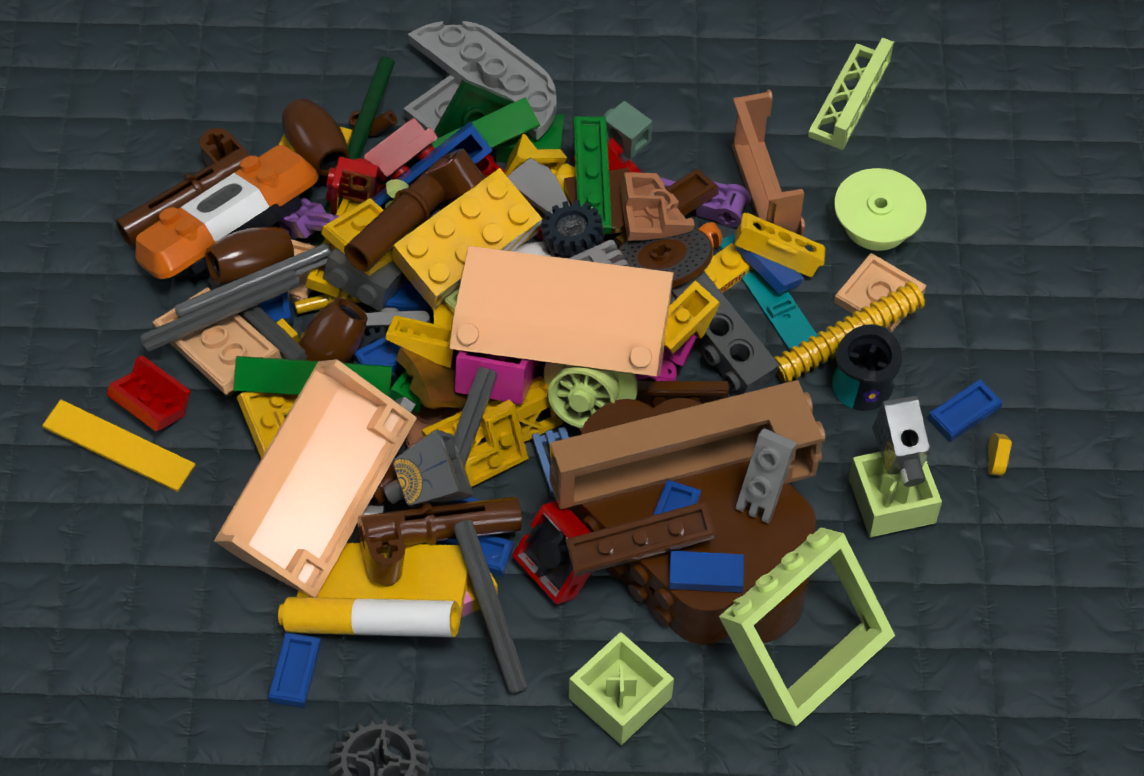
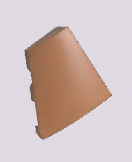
(650, 209)

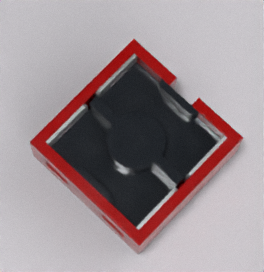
(546, 553)

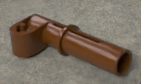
(213, 144)
(411, 207)
(428, 526)

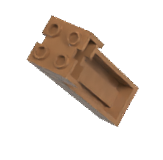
(685, 444)

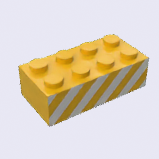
(484, 217)

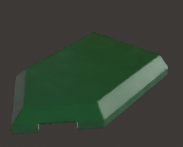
(469, 104)

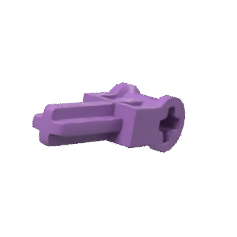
(723, 204)
(306, 220)

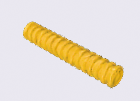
(819, 348)

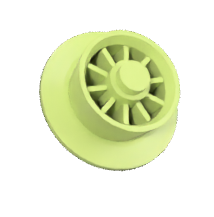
(879, 208)
(581, 391)

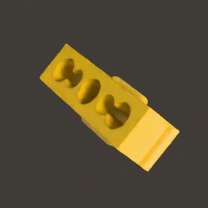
(779, 245)

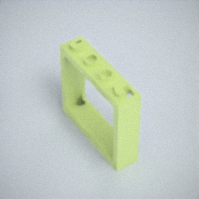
(839, 663)

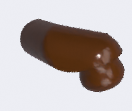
(380, 124)

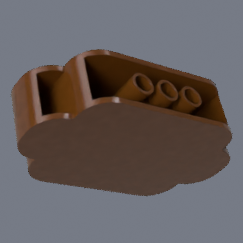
(696, 612)

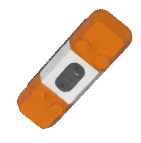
(251, 197)

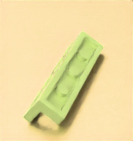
(856, 98)

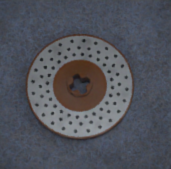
(683, 254)

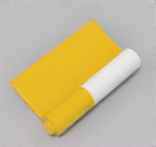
(421, 603)

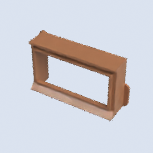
(757, 169)

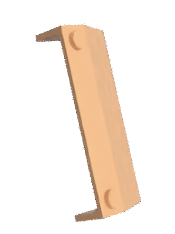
(562, 311)
(316, 478)

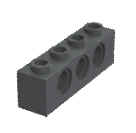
(737, 339)

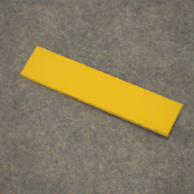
(119, 445)

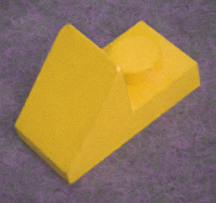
(525, 149)
(689, 315)

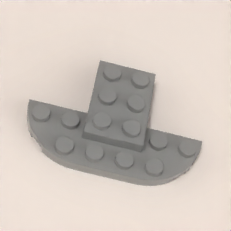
(483, 58)

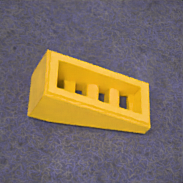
(423, 339)

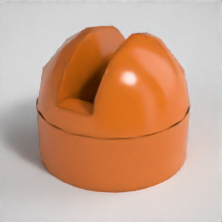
(713, 233)

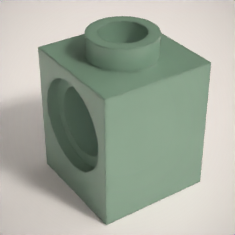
(629, 128)

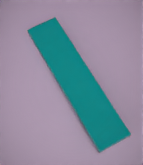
(778, 308)

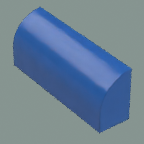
(466, 137)

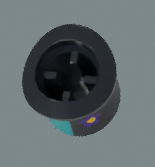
(866, 367)

